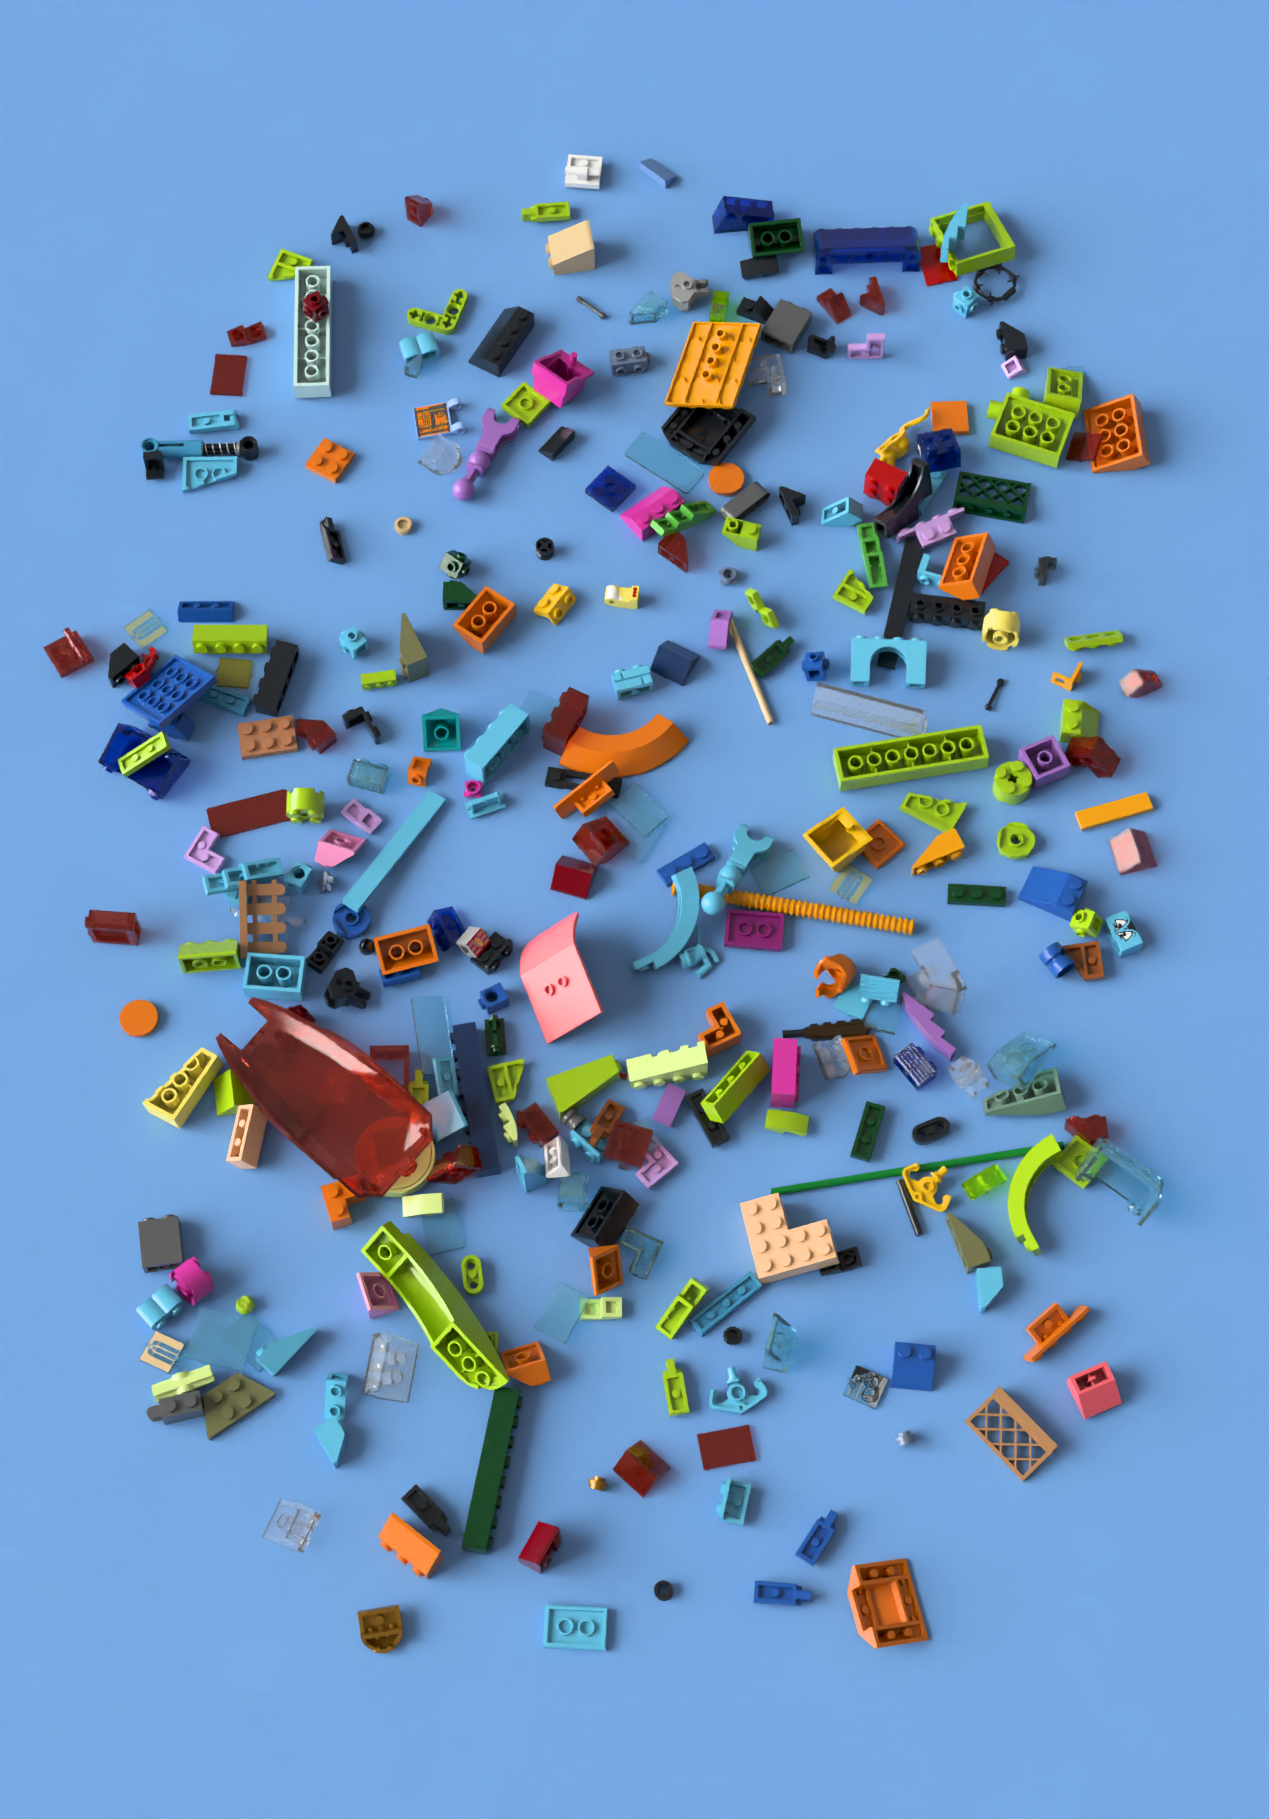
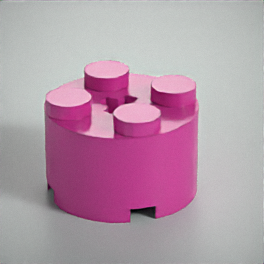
(192, 1281)

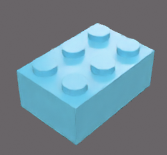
(275, 976)

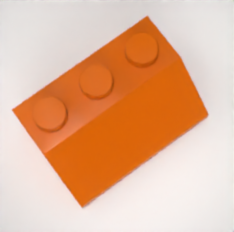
(485, 619)
(405, 949)
(410, 1546)

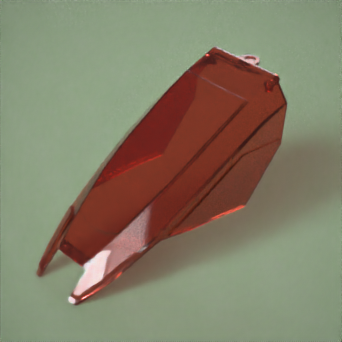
(331, 1101)

